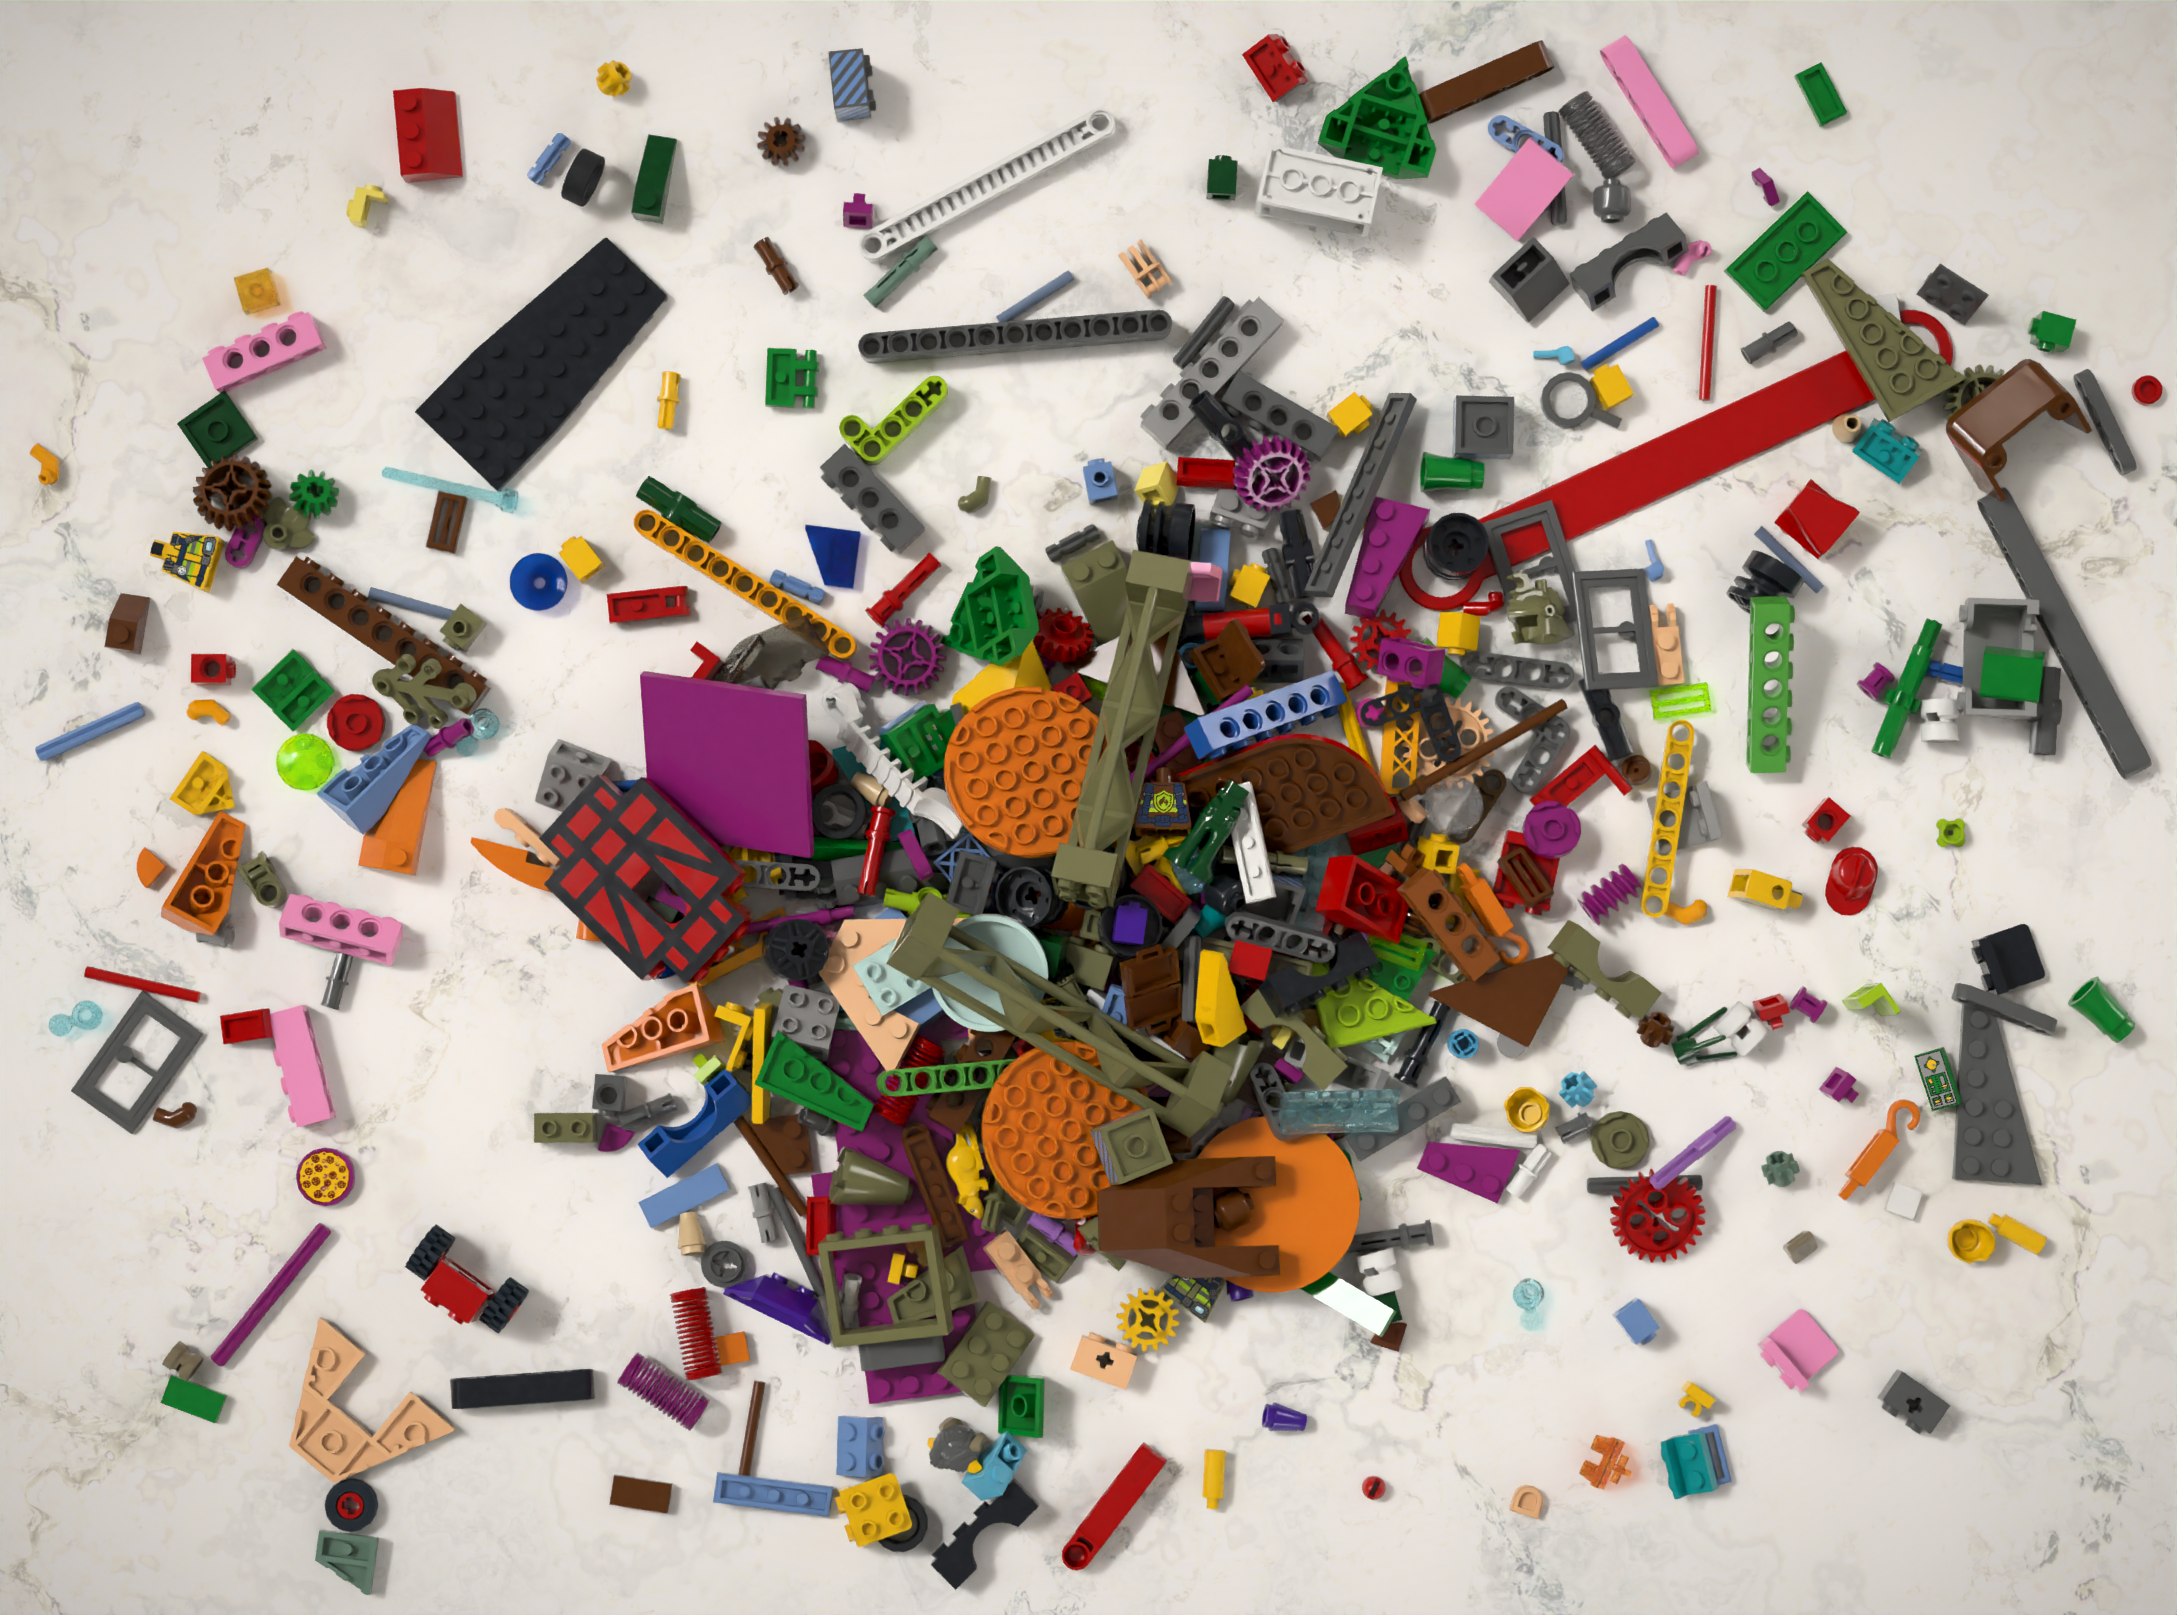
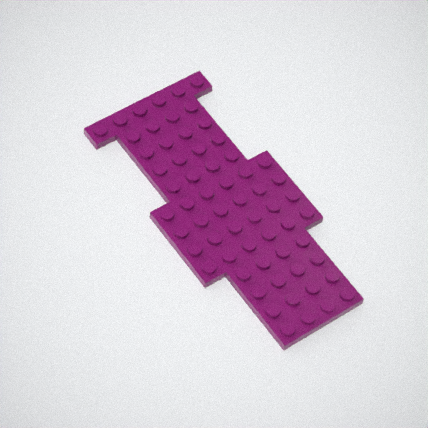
(881, 1141)

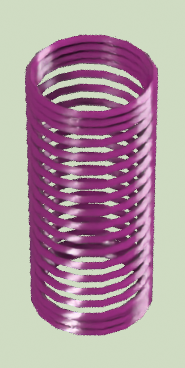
(629, 1376)

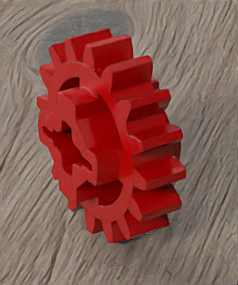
(1376, 627)

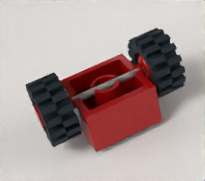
(459, 1289)

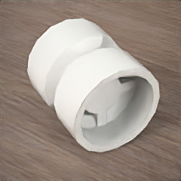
(1939, 720)
(1733, 1021)
(1379, 1271)

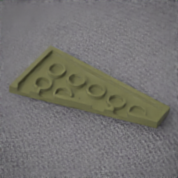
(1883, 349)

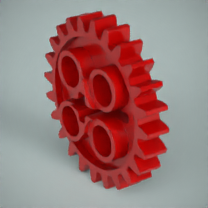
(1640, 1235)

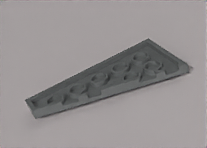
(1989, 1122)

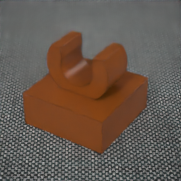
(1407, 861)

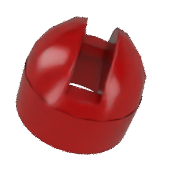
(1368, 1484)

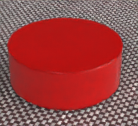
(2146, 390)

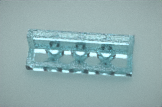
(1318, 858)
(1339, 1111)

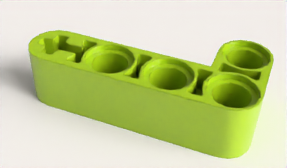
(897, 416)

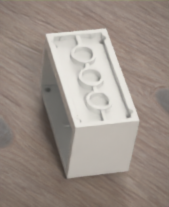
(1318, 190)

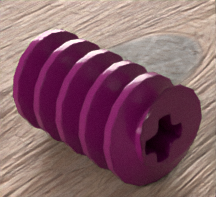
(1609, 893)

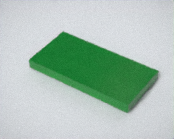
(1785, 251)

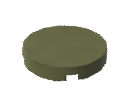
(1619, 1140)

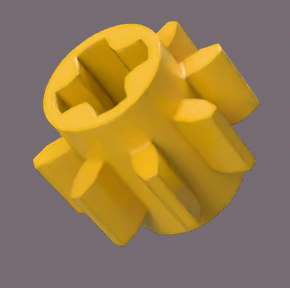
(613, 78)

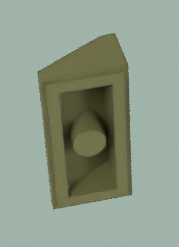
(1046, 1256)

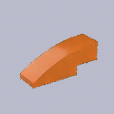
(514, 863)

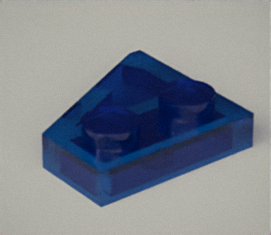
(835, 554)

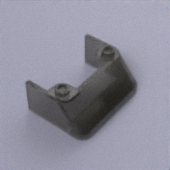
(772, 655)

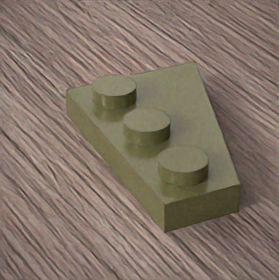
(916, 1298)

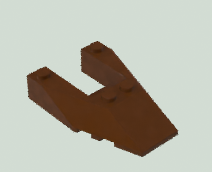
(1169, 1218)

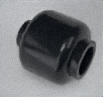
(1224, 894)

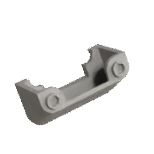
(1995, 624)

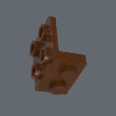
(1229, 661)

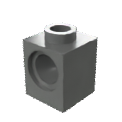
(618, 1083)

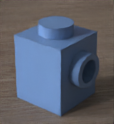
(1099, 481)
(1636, 1322)

